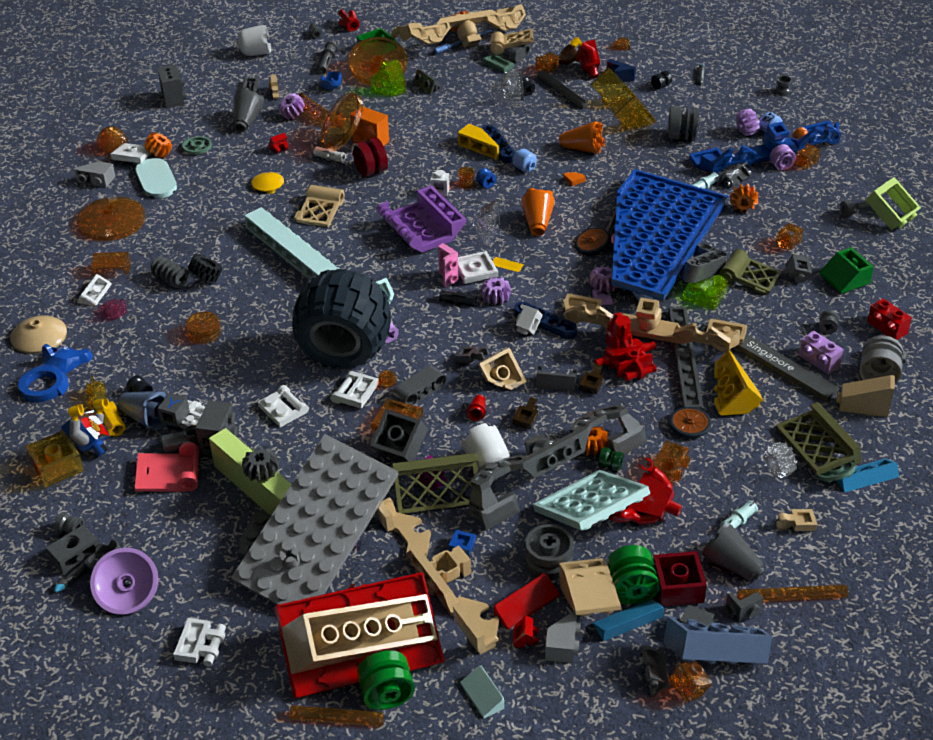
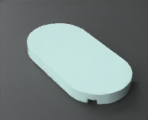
(156, 178)

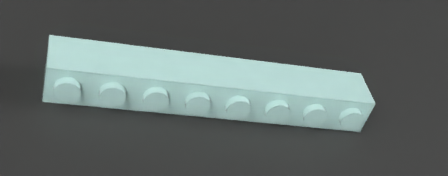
(287, 243)

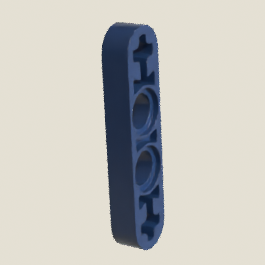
(505, 153)
(563, 327)

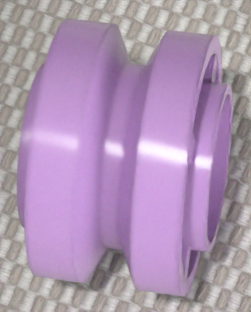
(782, 157)

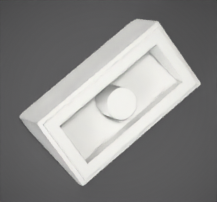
(94, 291)

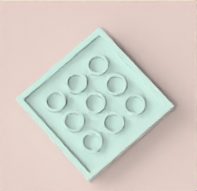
(591, 499)

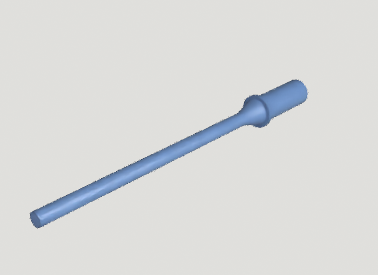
(447, 46)

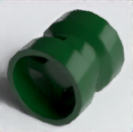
(611, 459)

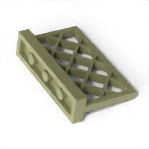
(831, 433)
(429, 465)

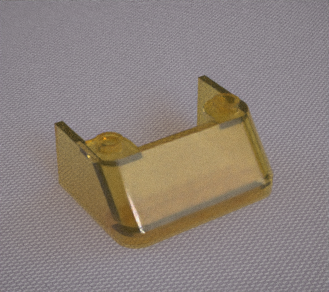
(624, 102)

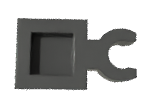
(469, 354)

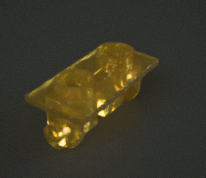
(94, 390)

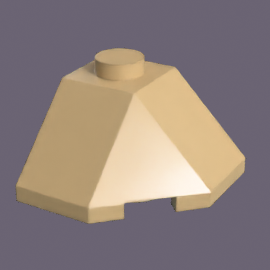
(502, 370)

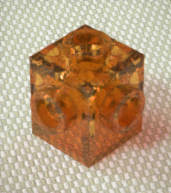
(690, 681)

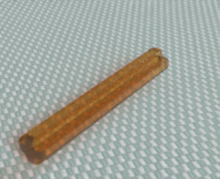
(339, 716)

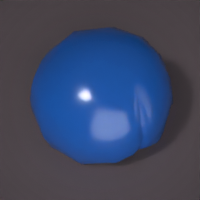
(331, 81)

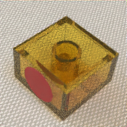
(54, 458)

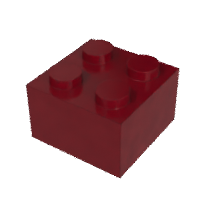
(680, 578)

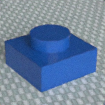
(464, 540)

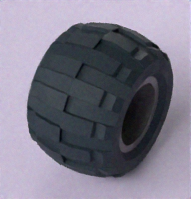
(341, 318)

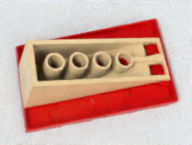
(336, 631)

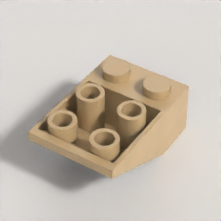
(588, 587)

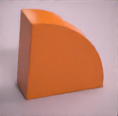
(574, 178)

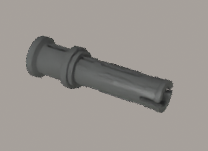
(328, 54)

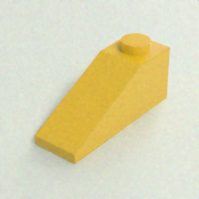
(478, 141)

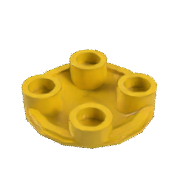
(267, 182)

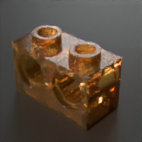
(672, 460)

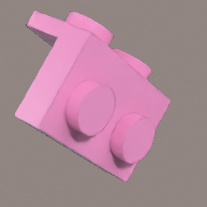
(448, 264)

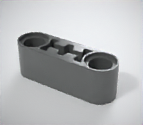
(419, 385)

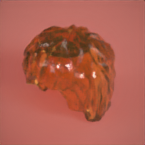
(111, 139)

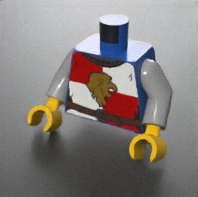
(87, 427)

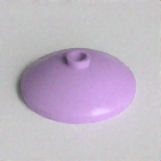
(112, 572)

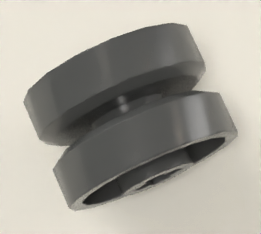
(546, 548)

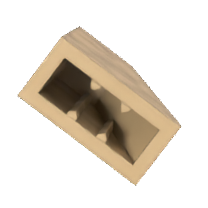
(867, 396)

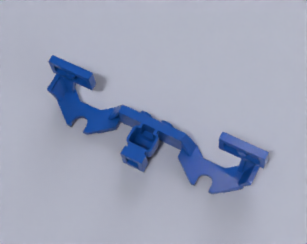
(777, 133)

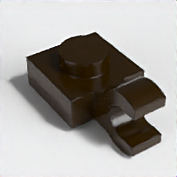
(592, 381)
(526, 415)

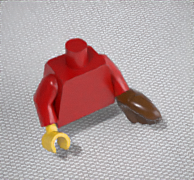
(586, 55)

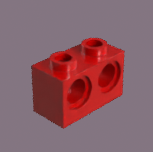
(889, 319)

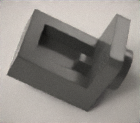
(744, 608)

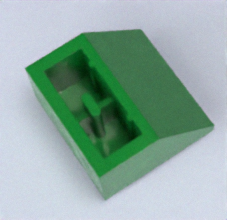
(847, 270)

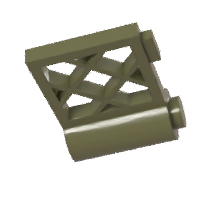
(738, 266)

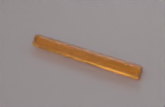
(797, 593)

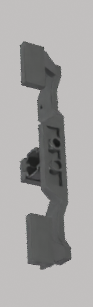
(546, 455)

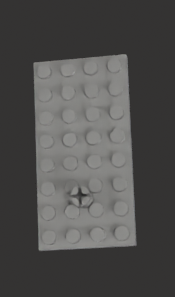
(315, 524)

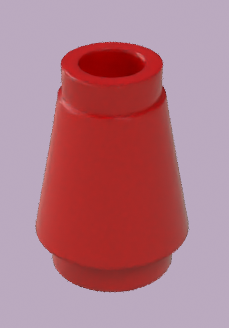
(477, 409)

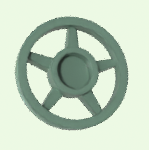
(197, 146)
(838, 472)

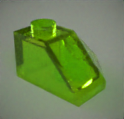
(389, 79)

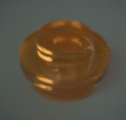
(387, 379)

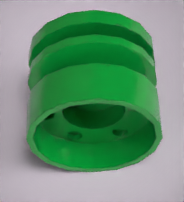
(633, 574)

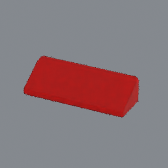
(525, 601)

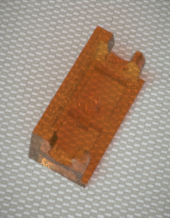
(111, 260)

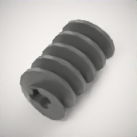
(169, 271)

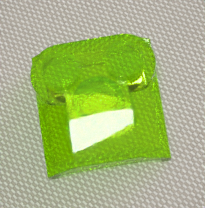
(706, 292)

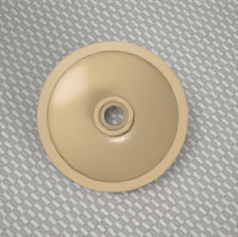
(35, 332)

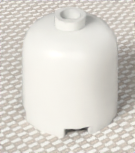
(253, 41)
(486, 443)

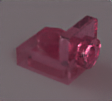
(114, 308)

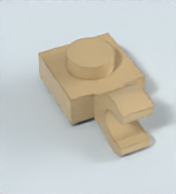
(798, 518)

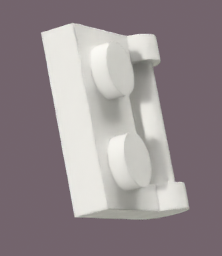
(358, 393)
(278, 410)

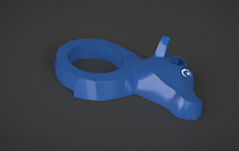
(55, 365)

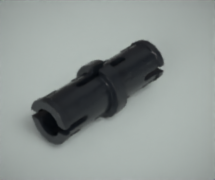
(458, 297)

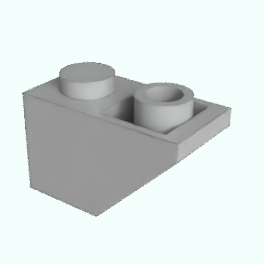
(95, 174)
(561, 639)

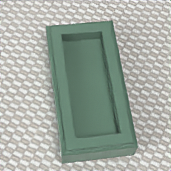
(498, 63)

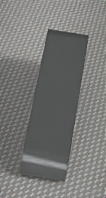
(704, 264)

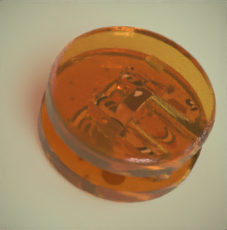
(203, 327)

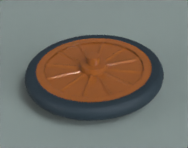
(592, 240)
(690, 422)

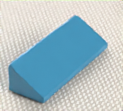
(870, 474)
(628, 619)

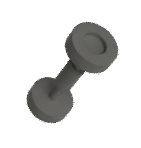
(847, 209)

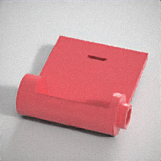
(168, 471)

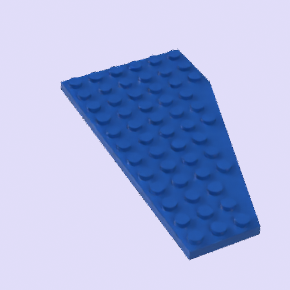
(659, 231)

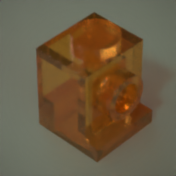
(547, 62)
(807, 156)
(789, 241)

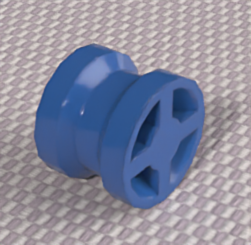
(485, 178)

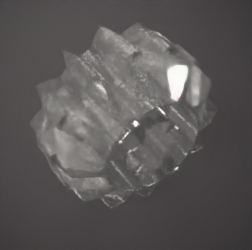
(780, 459)

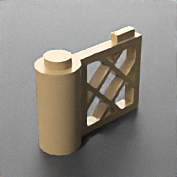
(500, 42)
(322, 197)

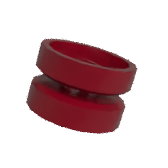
(369, 156)

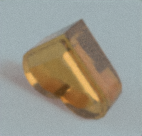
(621, 44)

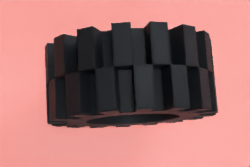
(204, 268)

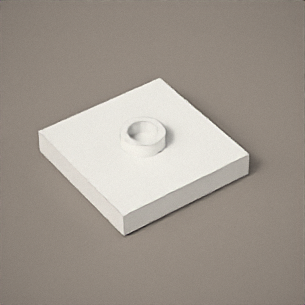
(130, 153)
(476, 267)

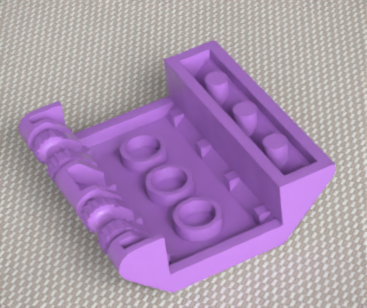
(425, 222)

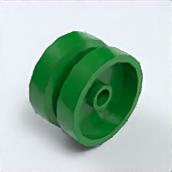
(385, 680)

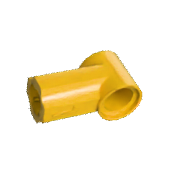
(112, 420)

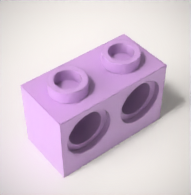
(821, 352)

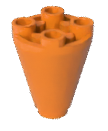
(584, 138)
(537, 208)

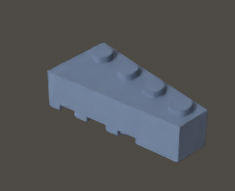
(717, 642)

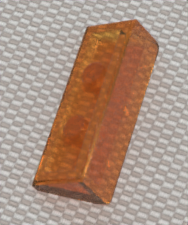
(313, 110)

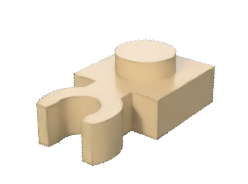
(274, 86)

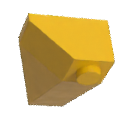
(734, 387)

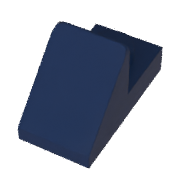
(623, 71)

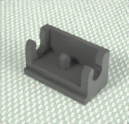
(556, 381)

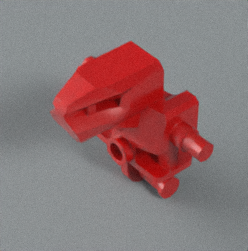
(626, 353)

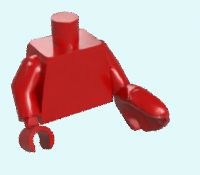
(653, 506)

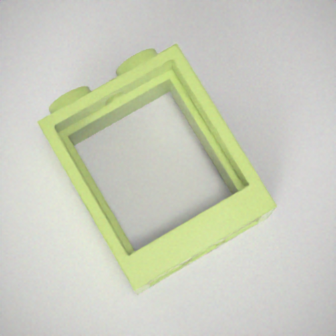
(900, 197)

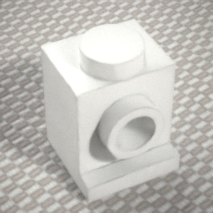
(441, 180)
(528, 320)

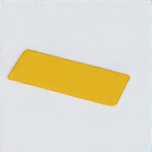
(507, 264)

